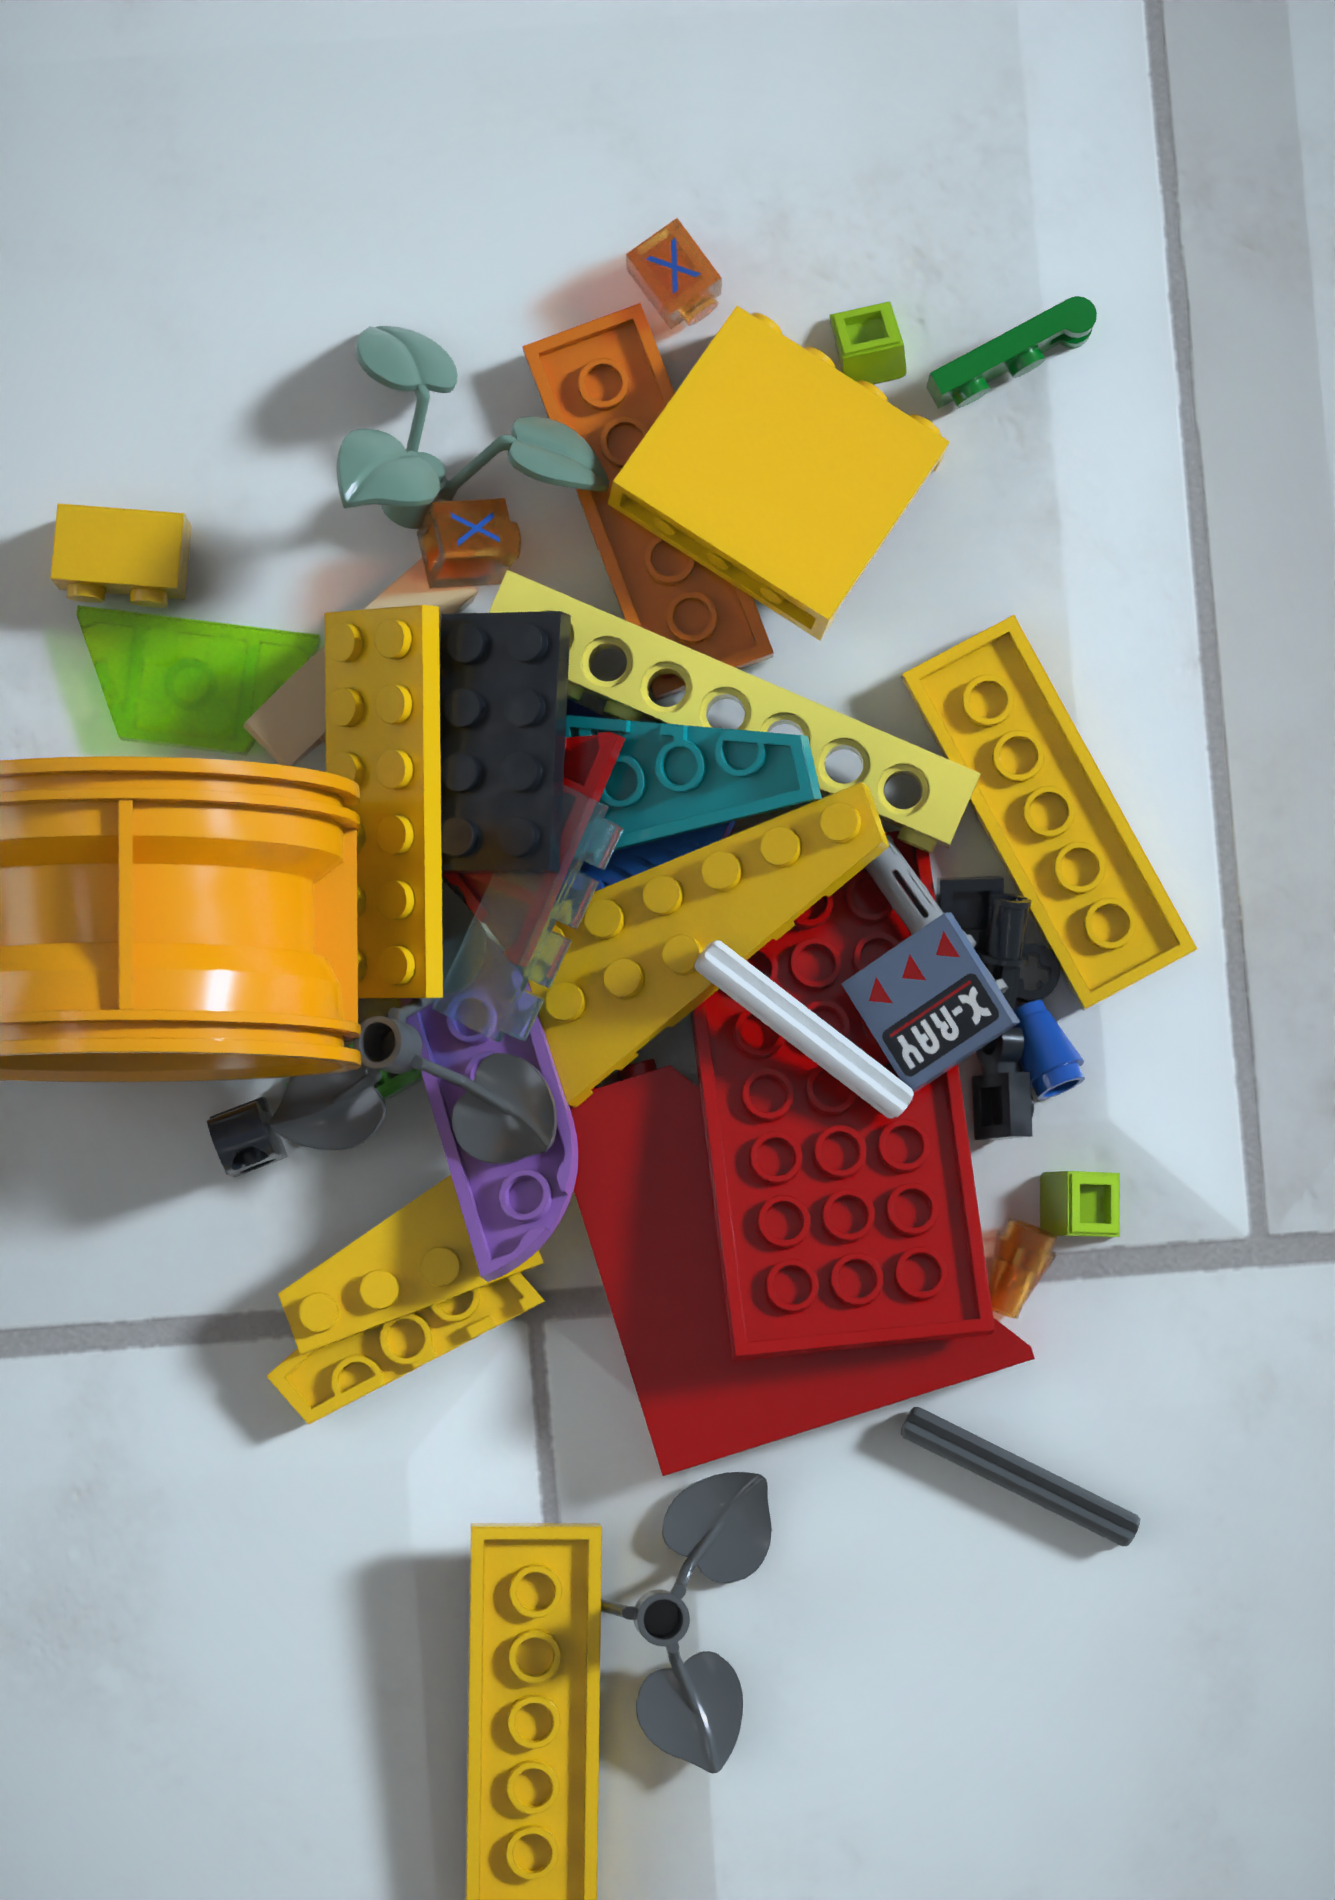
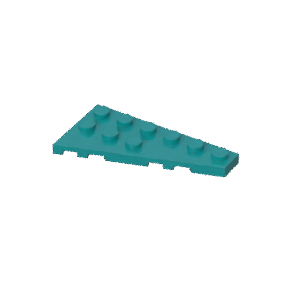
(697, 776)

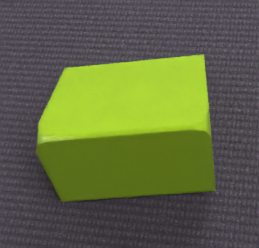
(869, 343)
(1080, 1203)

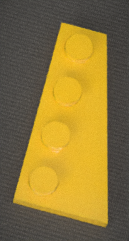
(389, 1272)
(367, 1361)

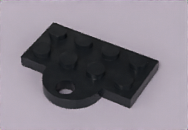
(503, 740)

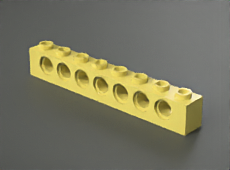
(943, 783)

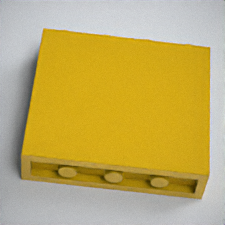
(777, 470)

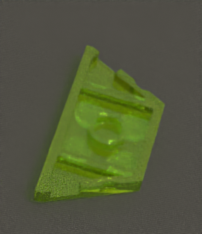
(188, 677)

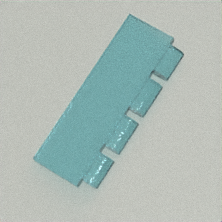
(514, 925)

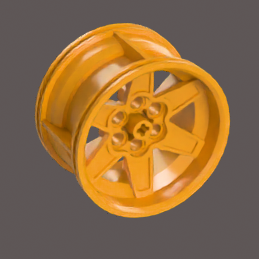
(176, 920)

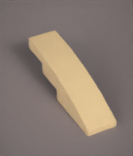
(295, 714)

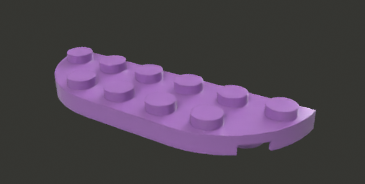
(509, 1205)

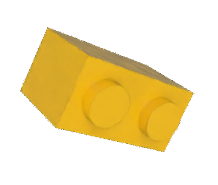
(120, 554)

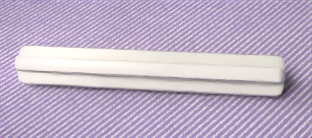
(803, 1029)

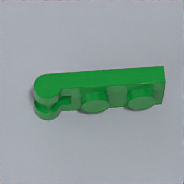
(1013, 351)

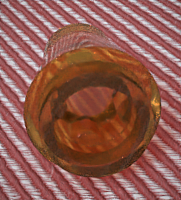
(1018, 1265)

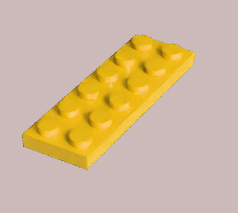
(387, 740)
(1049, 813)
(533, 1711)

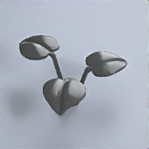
(497, 1121)
(699, 1703)

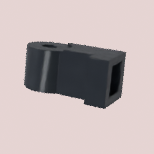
(245, 1138)

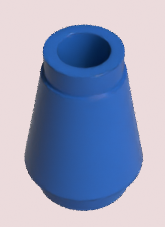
(1047, 1052)

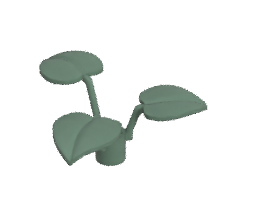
(405, 482)

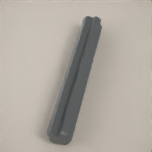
(1020, 1476)

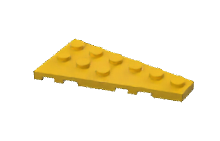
(641, 936)

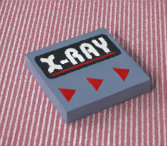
(930, 1002)

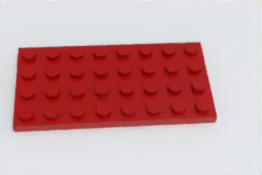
(822, 1205)

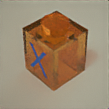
(675, 275)
(468, 542)

